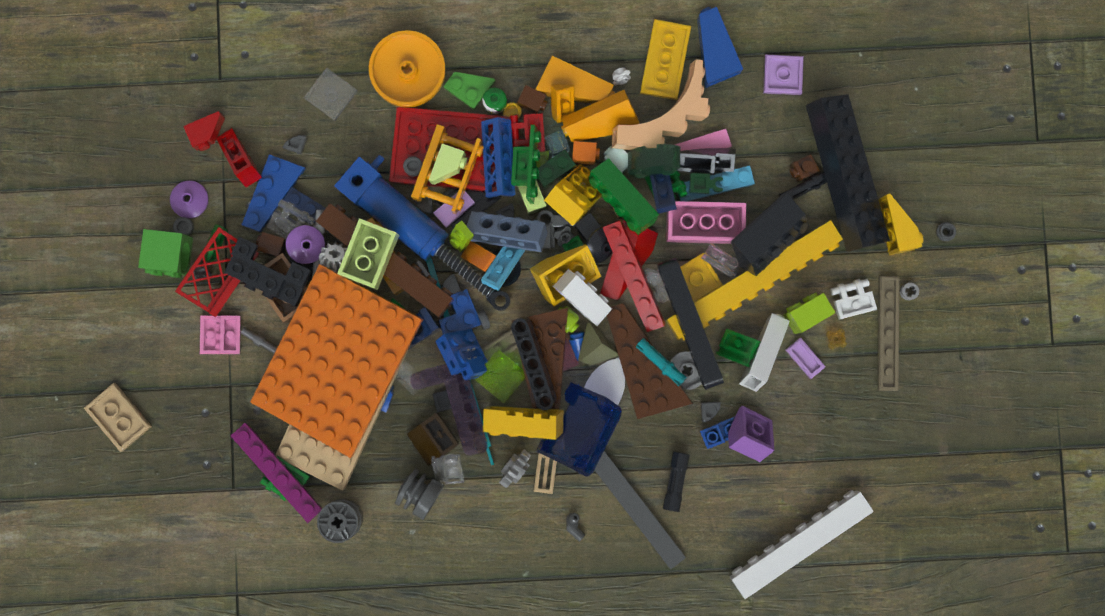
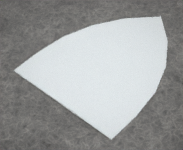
(608, 380)

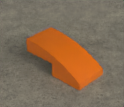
(478, 256)

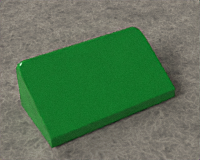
(210, 256)

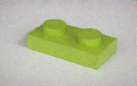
(460, 236)

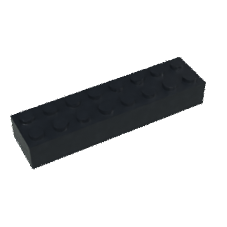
(847, 172)

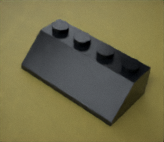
(769, 234)

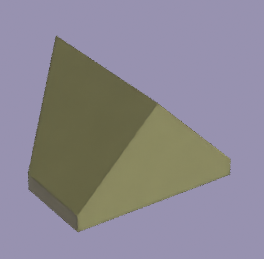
(595, 347)

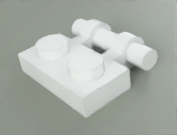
(856, 304)

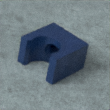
(429, 326)

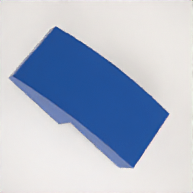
(717, 433)

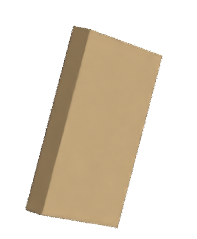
(117, 417)

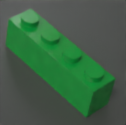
(623, 196)

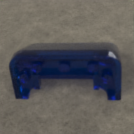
(586, 430)

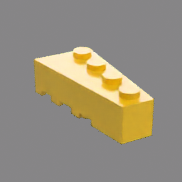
(523, 422)

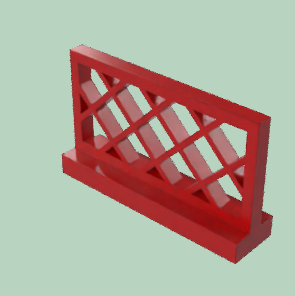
(226, 288)

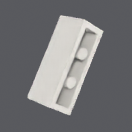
(583, 296)

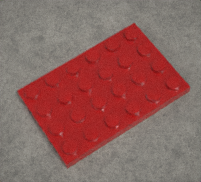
(414, 134)

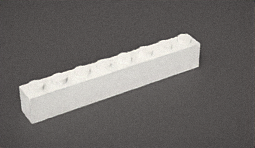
(801, 543)

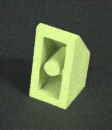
(447, 164)

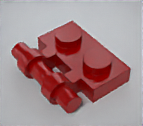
(529, 119)

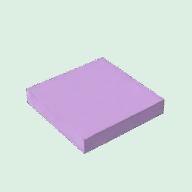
(783, 74)

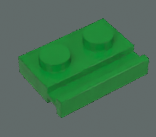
(738, 347)

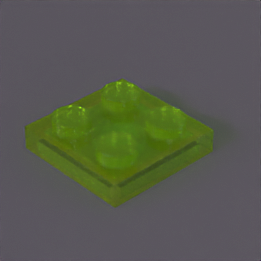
(502, 376)

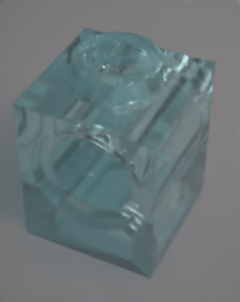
(556, 143)

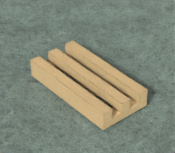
(543, 489)

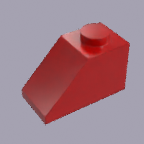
(204, 131)

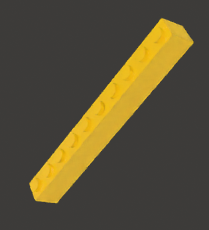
(748, 285)

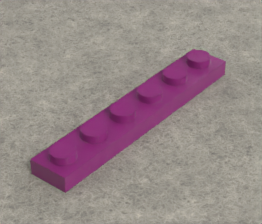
(276, 472)

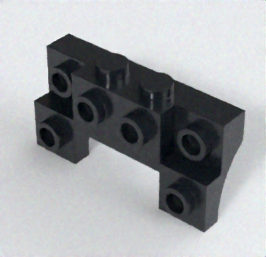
(272, 283)

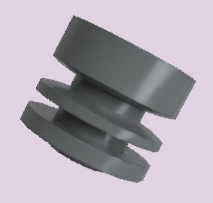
(419, 493)
(341, 509)

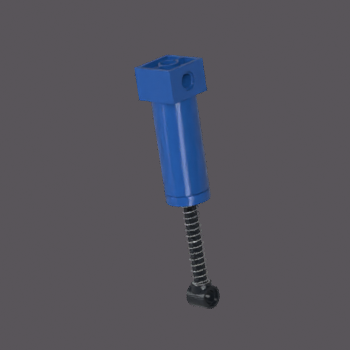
(407, 220)

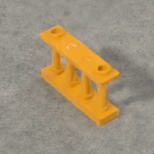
(441, 137)

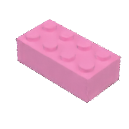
(705, 222)

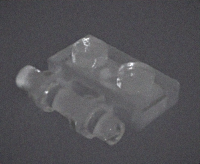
(283, 224)

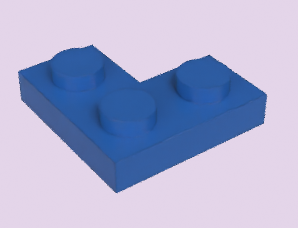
(464, 317)

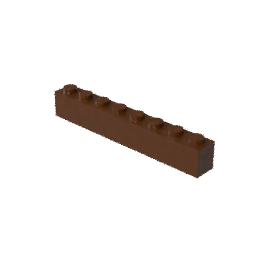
(397, 270)

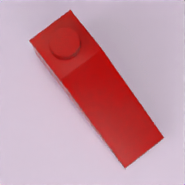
(238, 158)

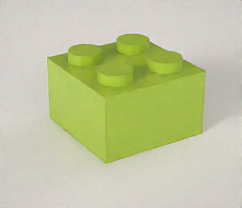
(809, 313)

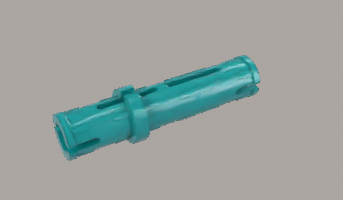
(668, 368)

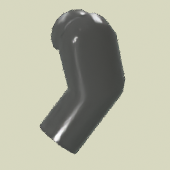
(572, 526)

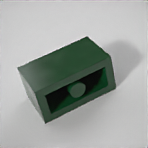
(555, 169)

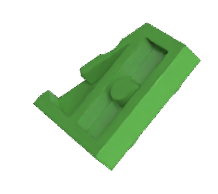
(468, 87)

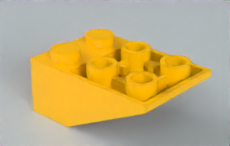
(573, 195)

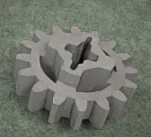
(515, 468)

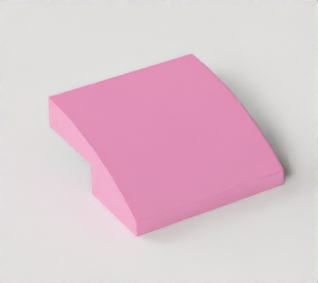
(220, 334)

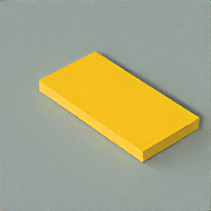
(665, 59)

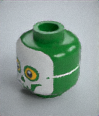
(494, 100)

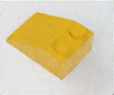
(901, 229)
(551, 270)

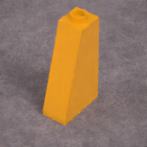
(586, 86)
(600, 118)

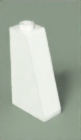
(763, 361)

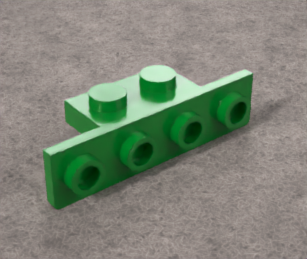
(525, 165)

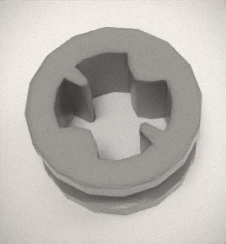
(914, 288)

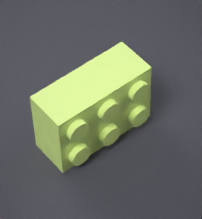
(368, 254)

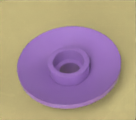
(197, 203)
(295, 242)

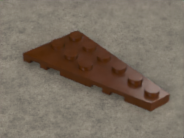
(551, 335)
(648, 387)

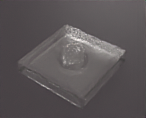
(330, 94)

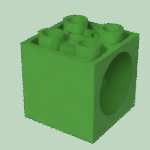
(165, 253)

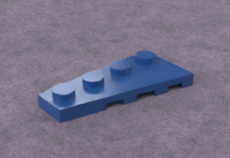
(274, 185)

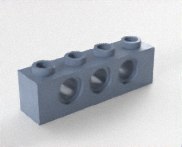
(514, 237)

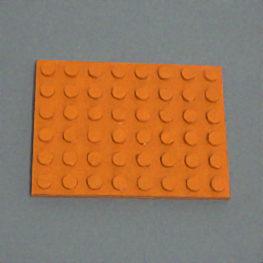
(336, 360)

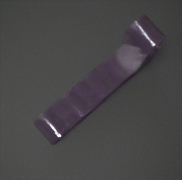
(458, 401)

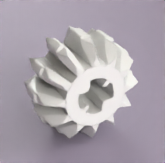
(332, 256)

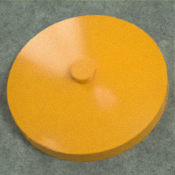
(407, 68)

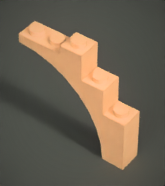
(673, 123)

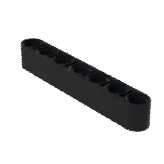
(690, 323)

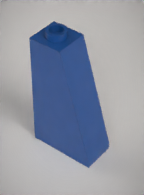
(716, 48)

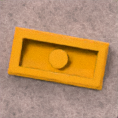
(561, 101)

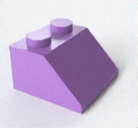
(751, 434)

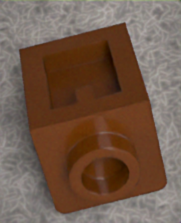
(803, 168)

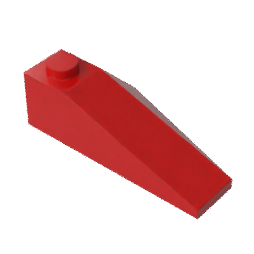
(643, 244)

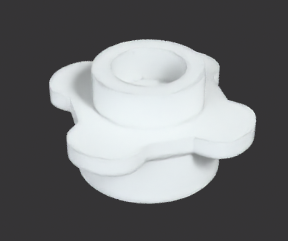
(621, 76)

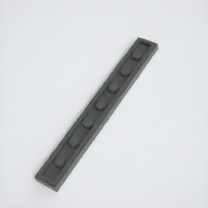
(638, 511)

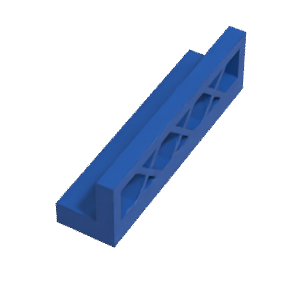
(501, 156)

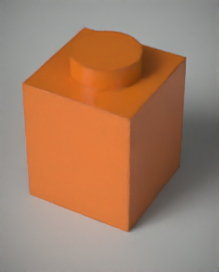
(585, 153)

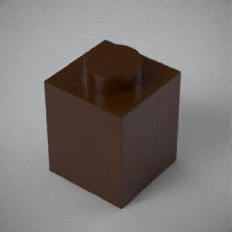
(532, 100)
(271, 244)

